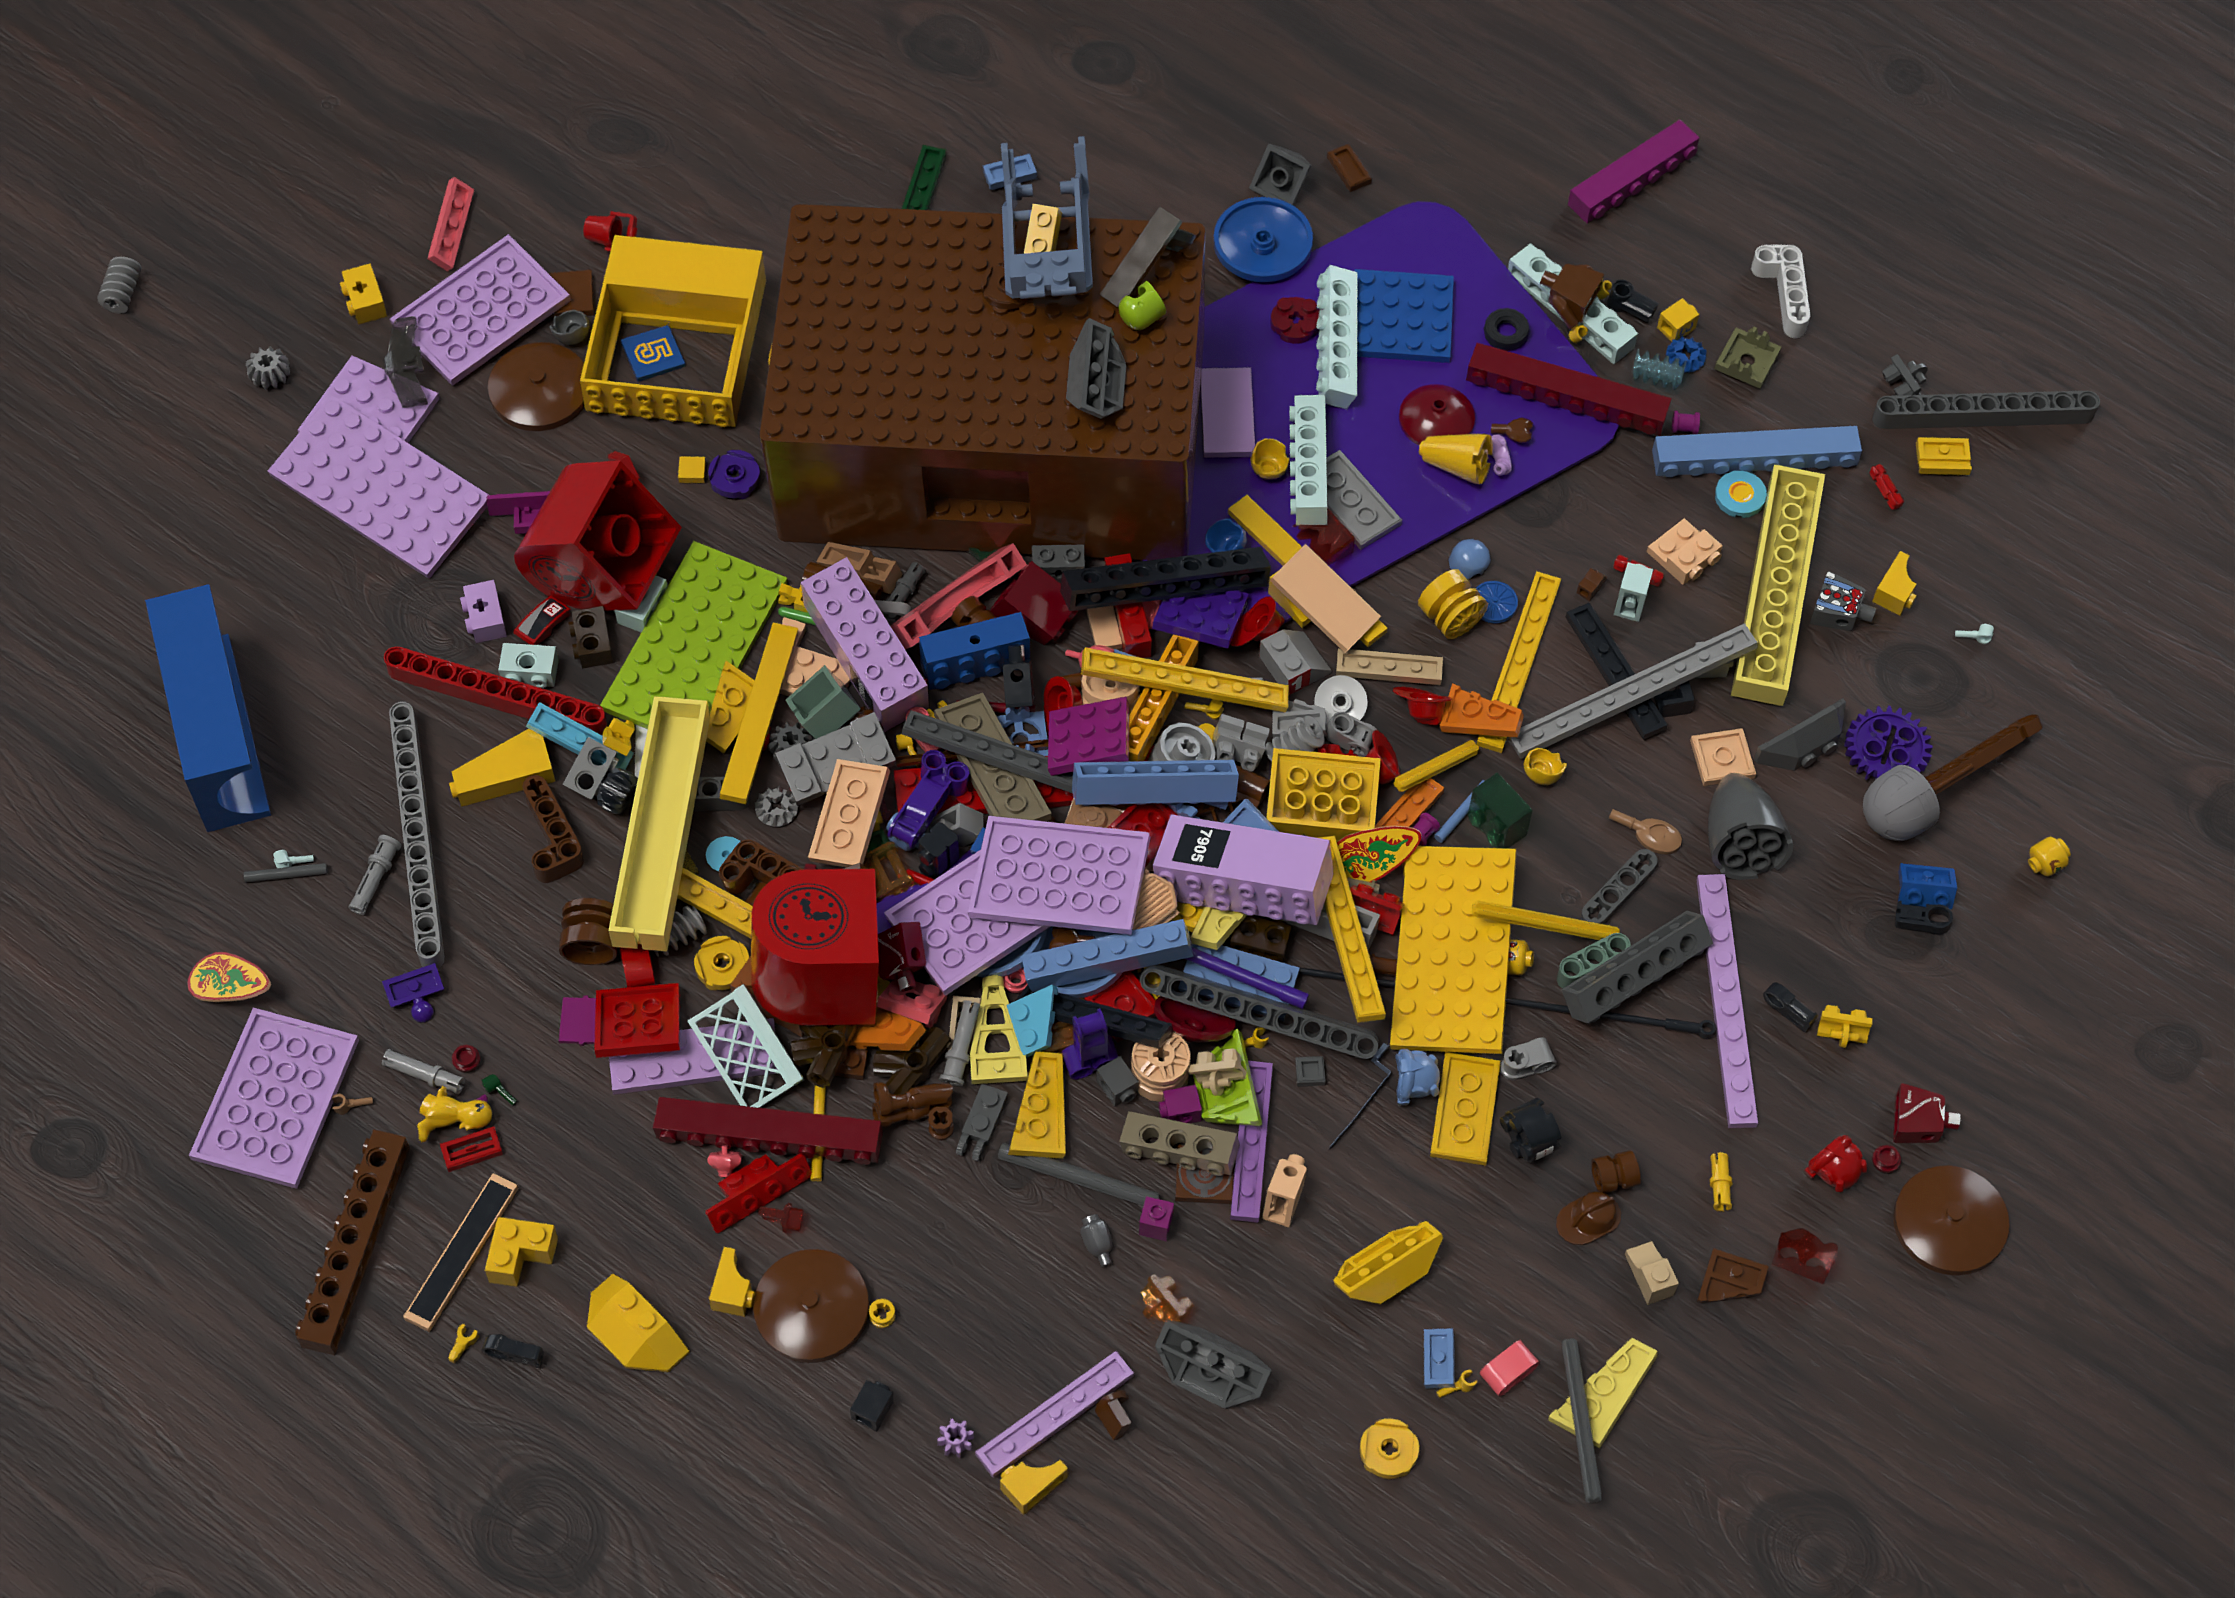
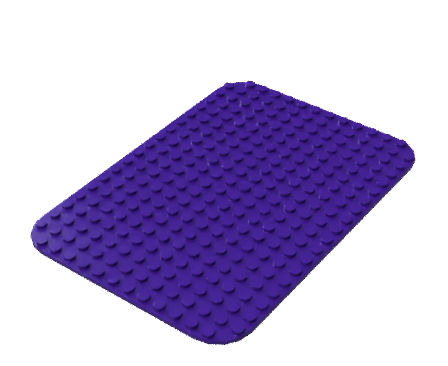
(1426, 498)

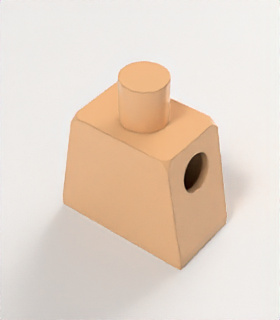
(1288, 1184)

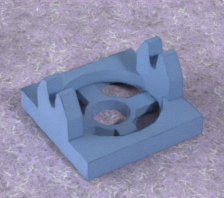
(1023, 715)

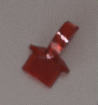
(789, 1217)

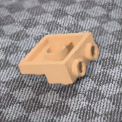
(1685, 551)

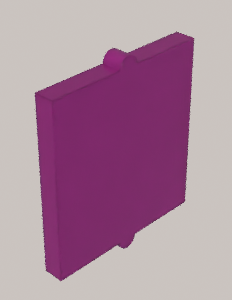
(578, 1021)

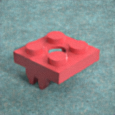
(923, 1008)

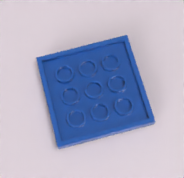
(1404, 315)

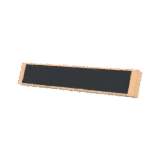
(460, 1252)

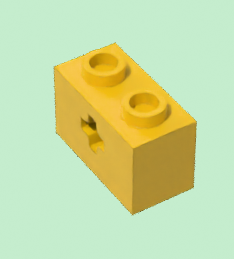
(1043, 229)
(364, 294)

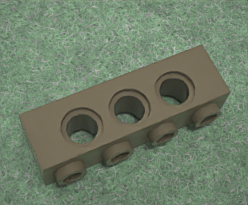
(1141, 1127)

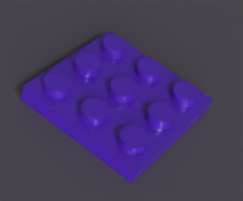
(1202, 617)

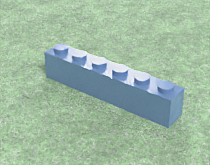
(1154, 782)
(1107, 955)

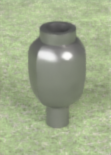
(1097, 1238)

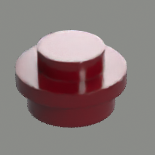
(466, 1058)
(1886, 1158)

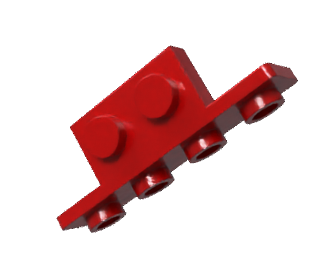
(755, 1187)

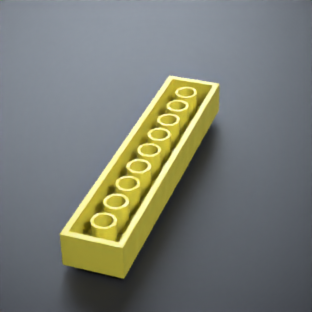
(1779, 584)

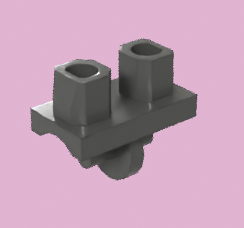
(1898, 370)

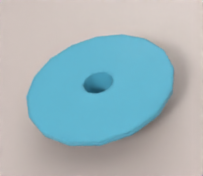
(720, 850)

